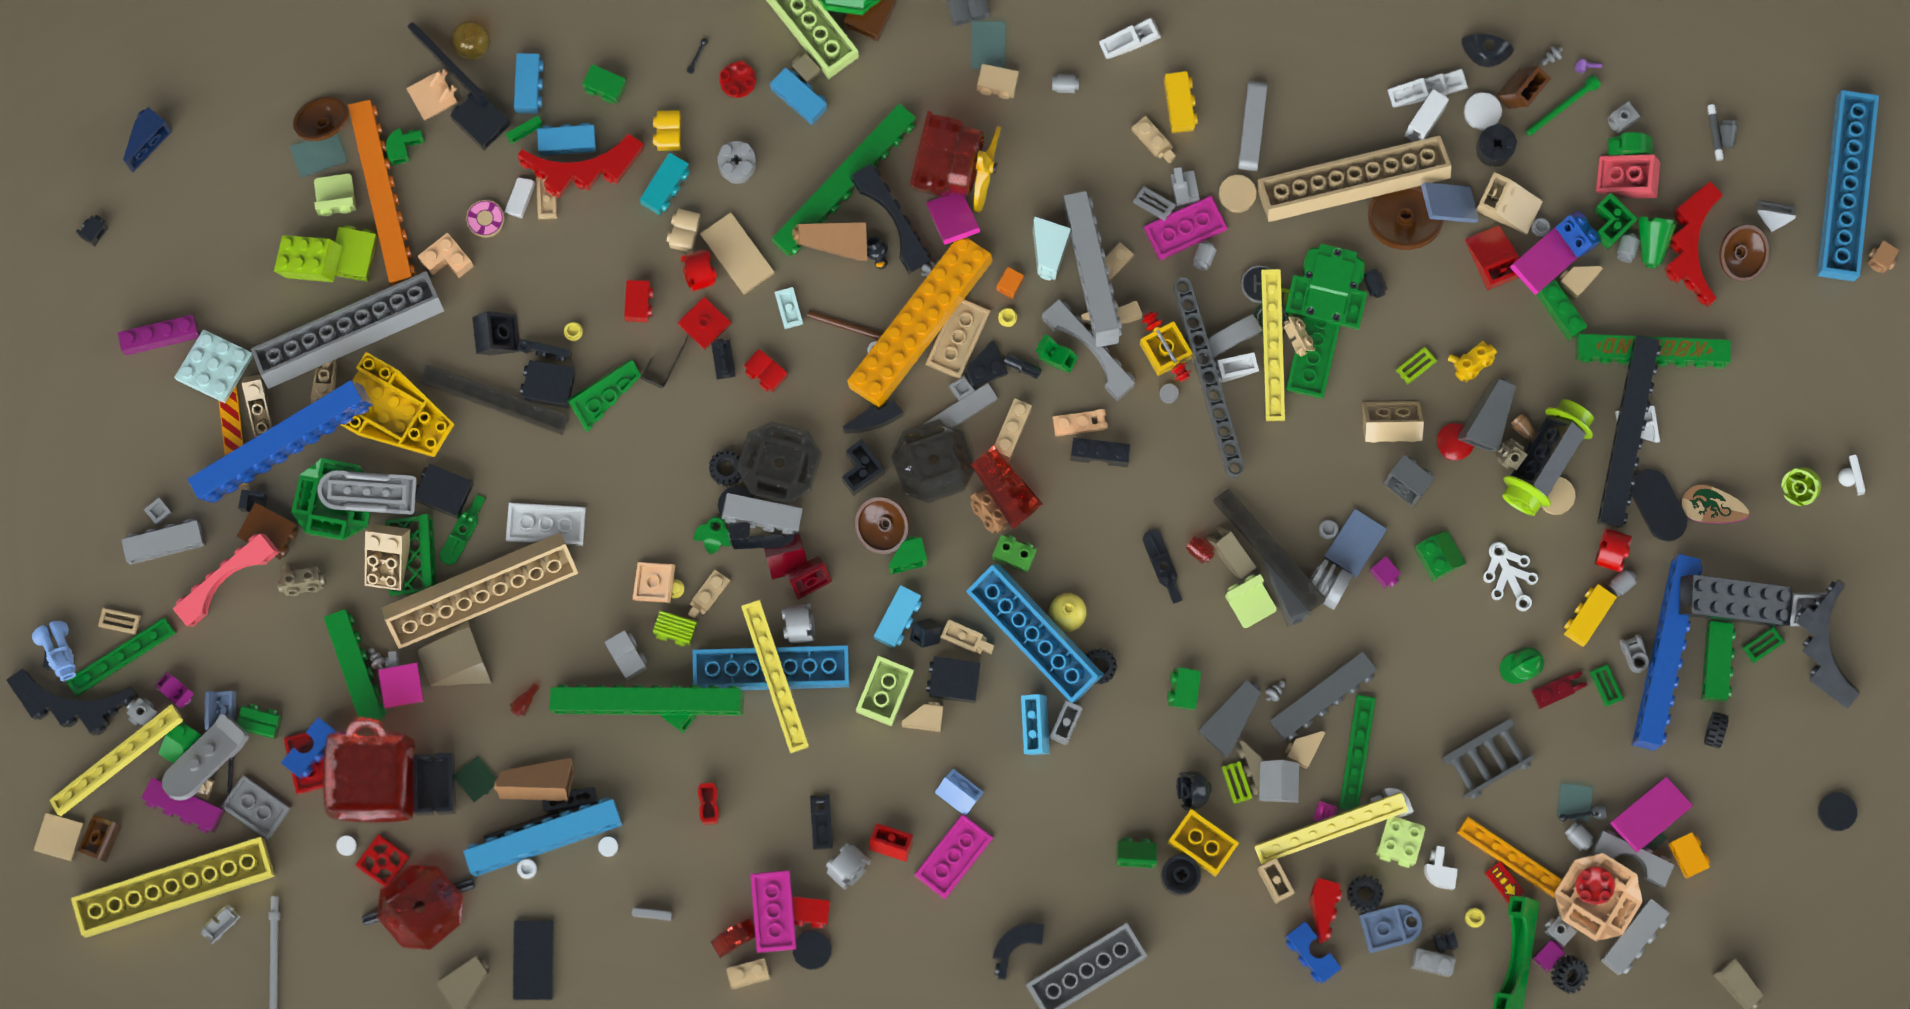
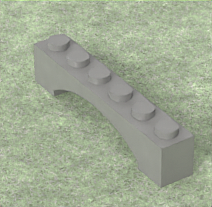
(1060, 318)

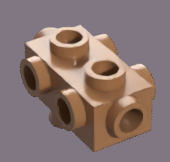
(988, 511)

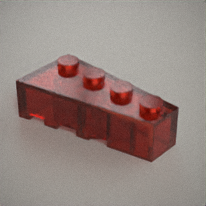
(1006, 487)

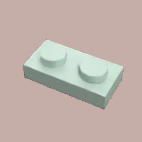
(788, 308)

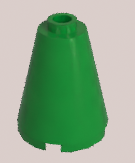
(1655, 239)

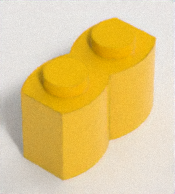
(668, 130)

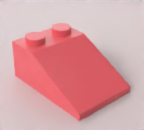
(1629, 176)

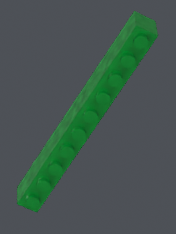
(839, 185)
(646, 701)

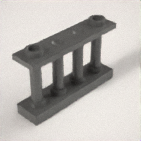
(1471, 750)

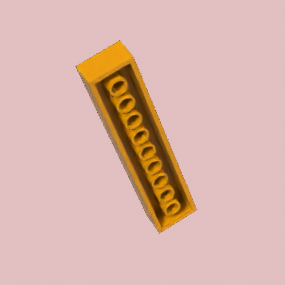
(919, 321)

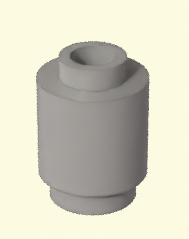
(1065, 83)
(1628, 247)
(1204, 256)
(1622, 582)
(1579, 836)

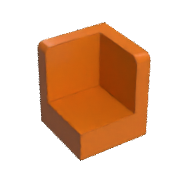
(1010, 282)

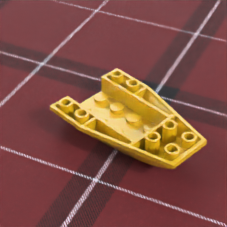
(399, 410)

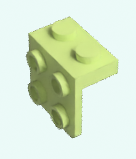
(334, 195)
(1250, 601)
(1401, 842)

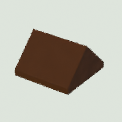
(99, 838)

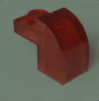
(733, 938)

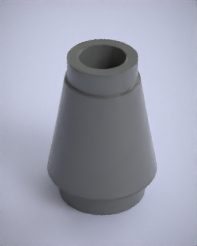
(1728, 133)

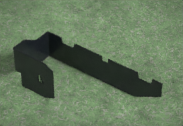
(648, 364)
(740, 531)

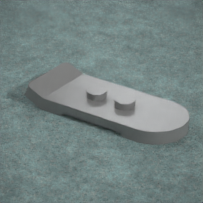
(368, 492)
(204, 758)

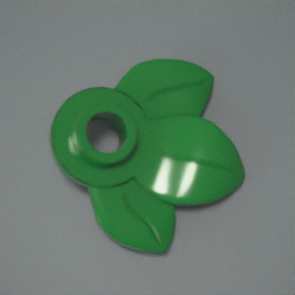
(713, 538)

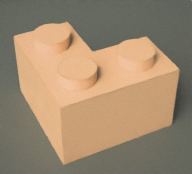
(445, 252)

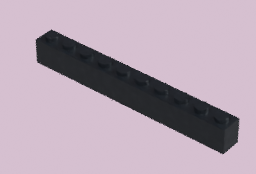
(1628, 432)

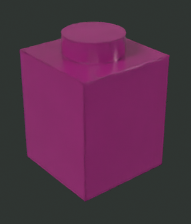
(1385, 573)
(1549, 955)

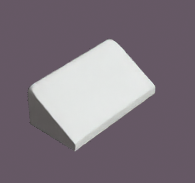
(520, 197)

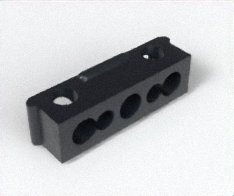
(573, 793)

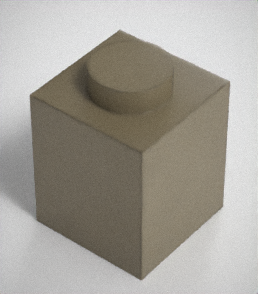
(806, 69)

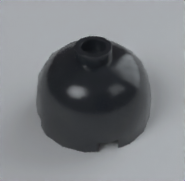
(1193, 789)

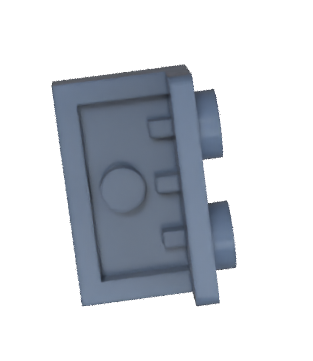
(217, 704)

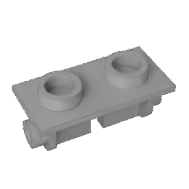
(226, 918)

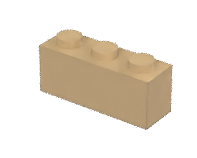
(1012, 428)

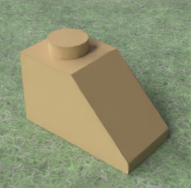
(1578, 279)
(925, 718)
(1304, 749)

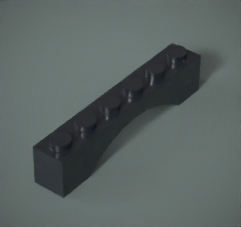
(869, 184)

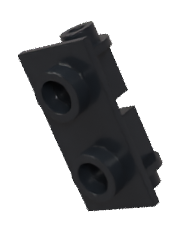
(723, 359)

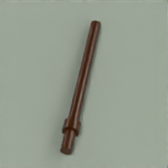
(844, 325)

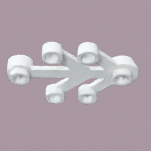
(1509, 573)

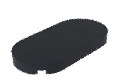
(1658, 505)

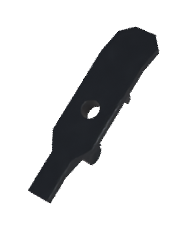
(1158, 555)

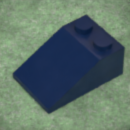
(145, 137)

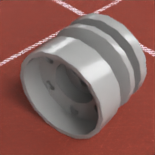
(1330, 584)

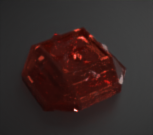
(441, 911)

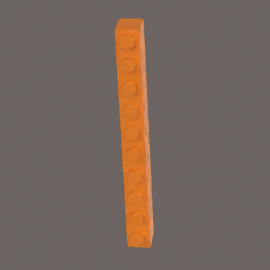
(380, 191)

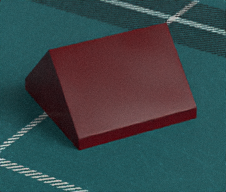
(785, 558)
(808, 577)

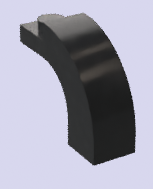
(1017, 936)

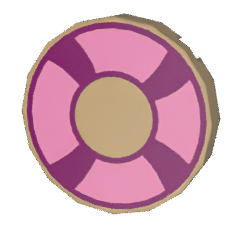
(485, 218)

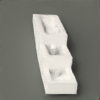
(1420, 89)

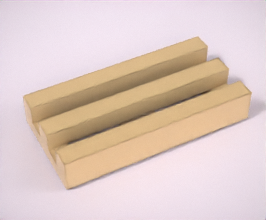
(135, 624)

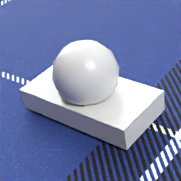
(1852, 475)

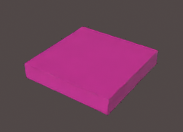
(401, 685)

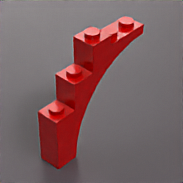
(560, 175)
(1685, 242)

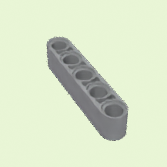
(1252, 125)

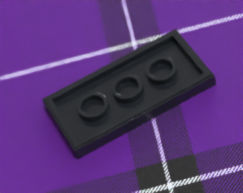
(533, 960)

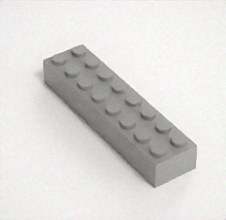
(1092, 269)

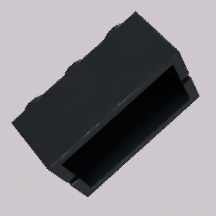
(434, 784)

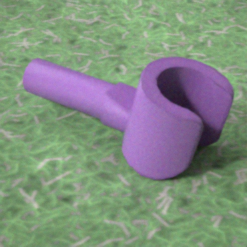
(1582, 64)

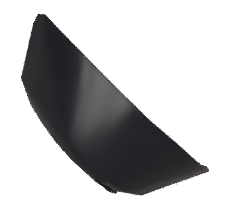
(1474, 49)

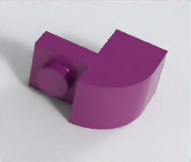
(174, 690)

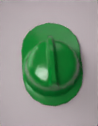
(1521, 665)

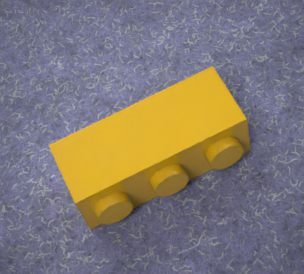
(1180, 102)
(1589, 614)

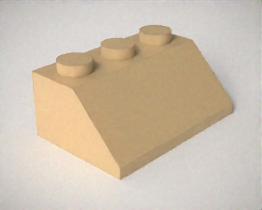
(1392, 421)

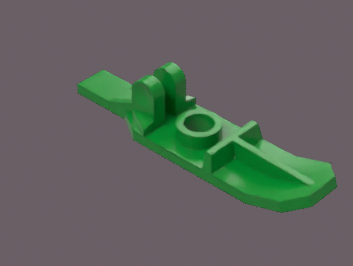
(457, 541)

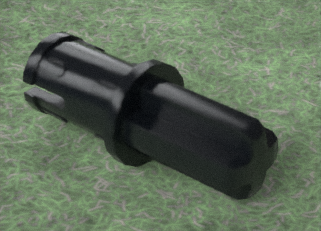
(1022, 366)

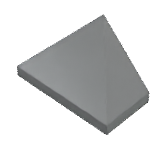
(1775, 214)

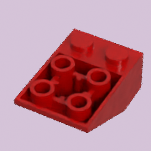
(1493, 257)
(1322, 903)

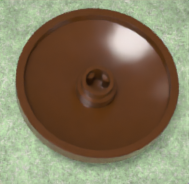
(1402, 219)

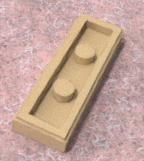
(545, 203)

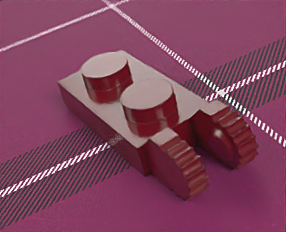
(1557, 690)

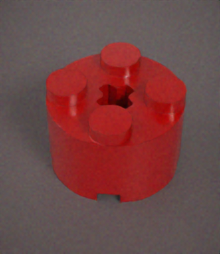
(698, 270)
(1613, 550)

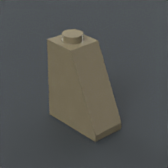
(1230, 552)
(464, 983)
(1739, 984)

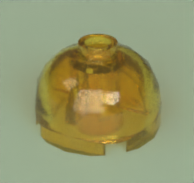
(470, 40)

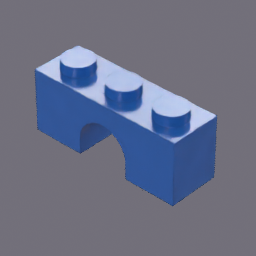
(302, 763)
(1320, 968)

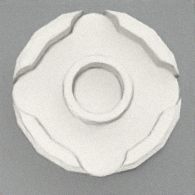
(1482, 111)

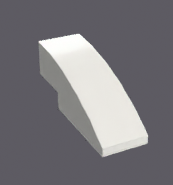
(1130, 38)
(1234, 367)

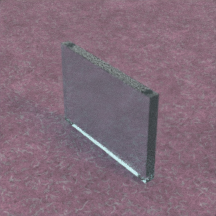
(988, 44)
(318, 155)

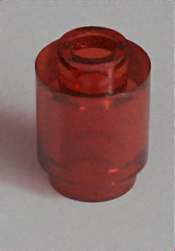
(1200, 550)

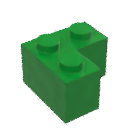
(1617, 220)

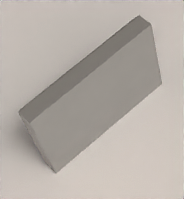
(255, 807)

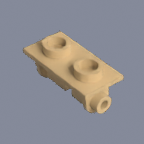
(1296, 328)

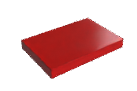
(304, 743)

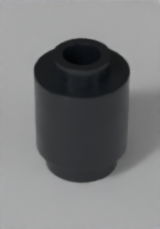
(1375, 283)

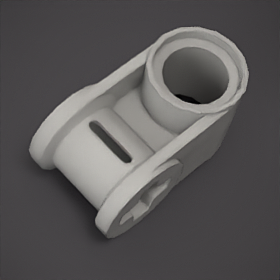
(1634, 649)

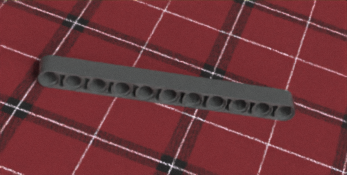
(1208, 368)

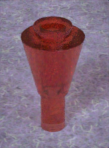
(522, 703)

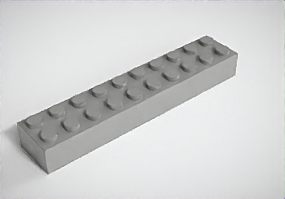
(347, 330)

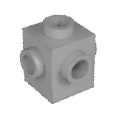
(135, 706)

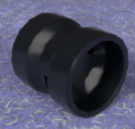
(1445, 941)

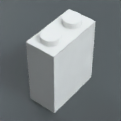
(1427, 116)

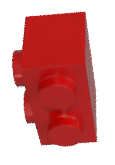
(637, 301)
(891, 842)

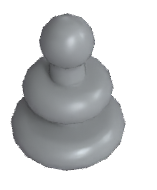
(1551, 56)
(927, 268)
(376, 659)
(1273, 694)

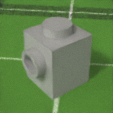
(1623, 118)
(1559, 930)

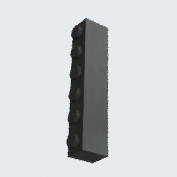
(1323, 696)

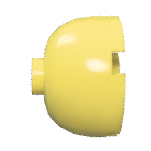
(1068, 612)

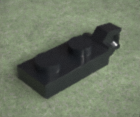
(542, 350)

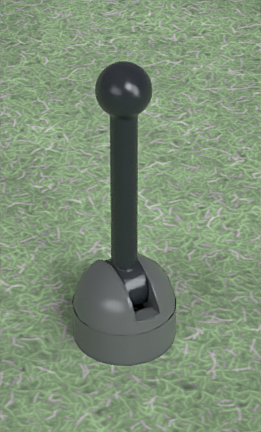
(1598, 812)

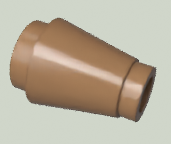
(1523, 426)

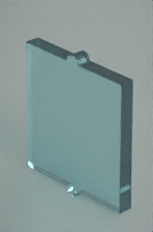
(1574, 800)

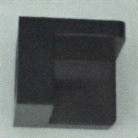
(249, 498)
(926, 633)

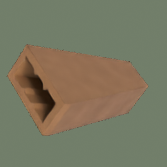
(835, 238)
(537, 782)

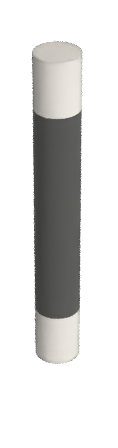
(1715, 132)

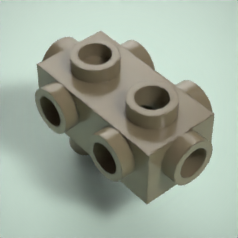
(1511, 454)
(299, 581)

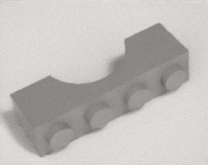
(1656, 869)

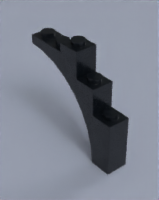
(1816, 621)
(66, 711)

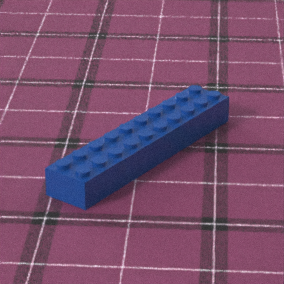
(280, 442)
(1665, 659)

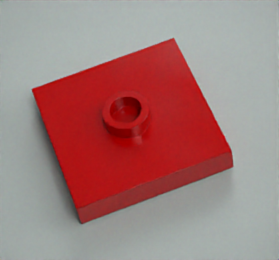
(704, 323)

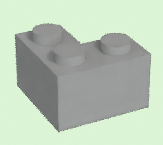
(625, 655)

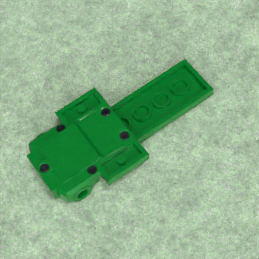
(1325, 300)

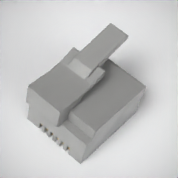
(1184, 187)

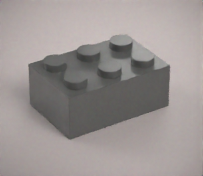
(1409, 480)

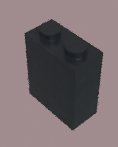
(479, 122)
(547, 383)
(443, 491)
(953, 679)

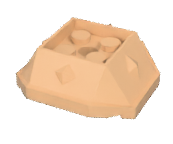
(1605, 919)

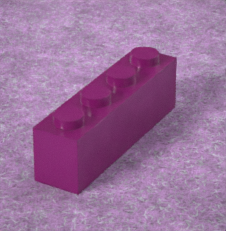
(158, 335)
(190, 810)

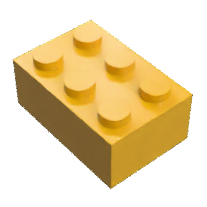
(1203, 842)

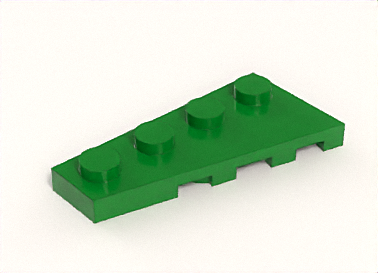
(596, 398)

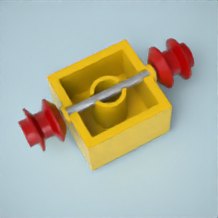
(1165, 348)

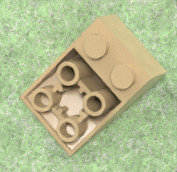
(1509, 203)
(386, 556)

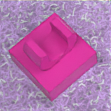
(1324, 811)

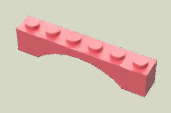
(196, 604)

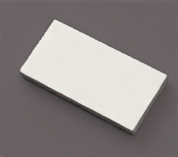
(536, 522)

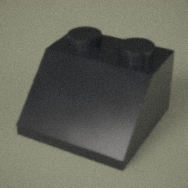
(495, 333)

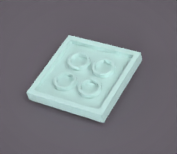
(214, 366)

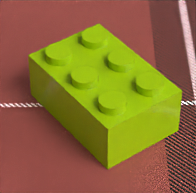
(307, 258)

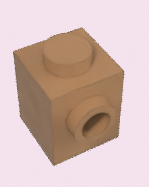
(1883, 257)

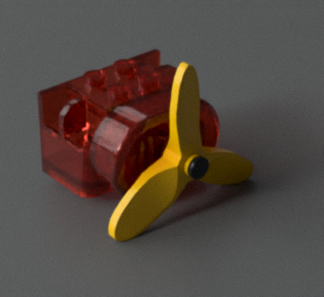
(950, 159)

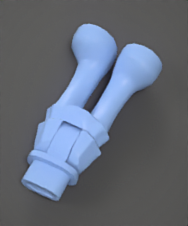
(61, 658)

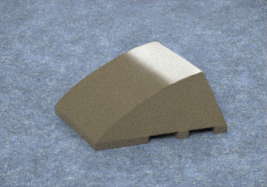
(453, 658)

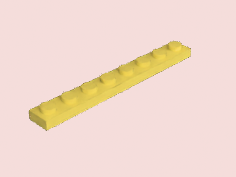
(1273, 345)
(775, 676)
(116, 760)
(1331, 827)

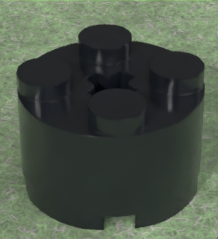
(1495, 135)
(1190, 870)

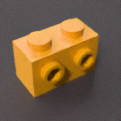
(1689, 855)

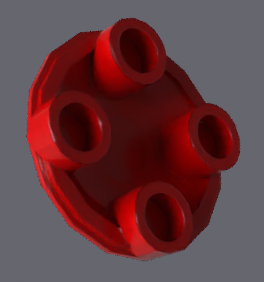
(737, 79)
(1449, 445)
(1595, 885)

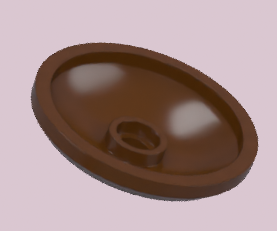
(320, 119)
(1751, 255)
(872, 529)

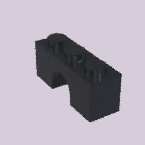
(1095, 450)

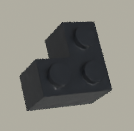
(866, 468)

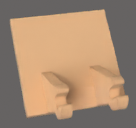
(432, 95)

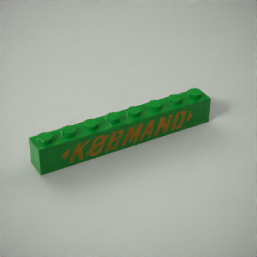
(1673, 350)

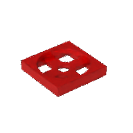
(379, 840)

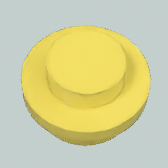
(1007, 317)
(573, 331)
(677, 589)
(1474, 917)

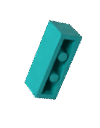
(665, 184)

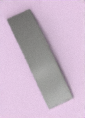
(1232, 336)

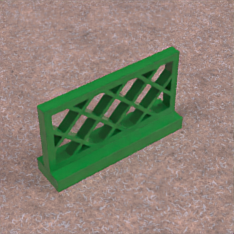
(426, 550)

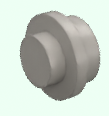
(1541, 227)

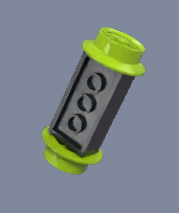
(1547, 456)

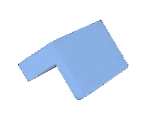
(959, 792)

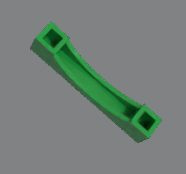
(1523, 918)

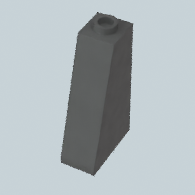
(1488, 419)
(1290, 605)
(1228, 722)

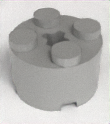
(726, 162)
(799, 624)
(847, 866)

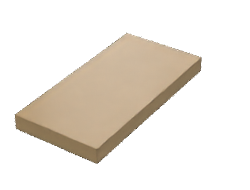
(737, 253)
(958, 339)

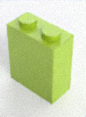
(356, 252)

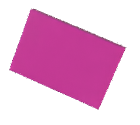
(952, 217)

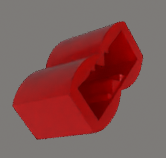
(765, 371)
(708, 798)

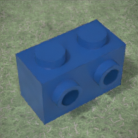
(1578, 234)

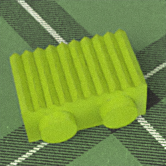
(674, 628)

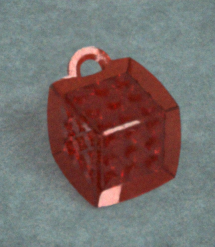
(368, 774)

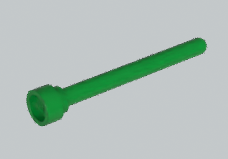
(1591, 84)

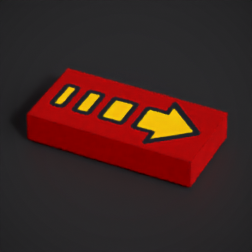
(1503, 882)

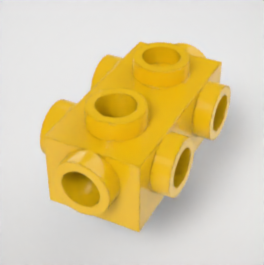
(1473, 362)

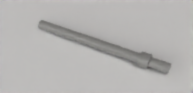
(274, 917)

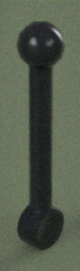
(690, 69)

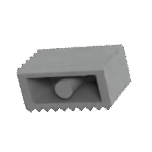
(1066, 723)
(1433, 962)

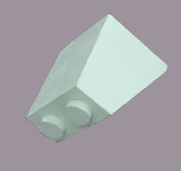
(1049, 246)

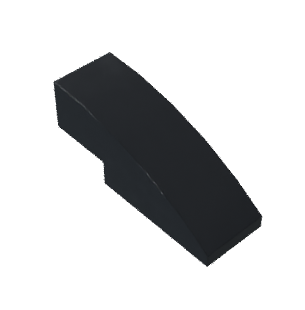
(874, 419)

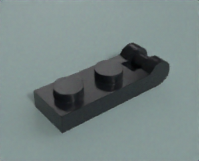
(821, 823)

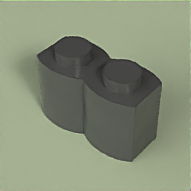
(966, 11)

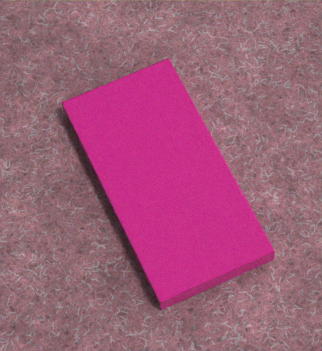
(1185, 228)
(1544, 261)
(1651, 814)
(953, 856)
(773, 911)

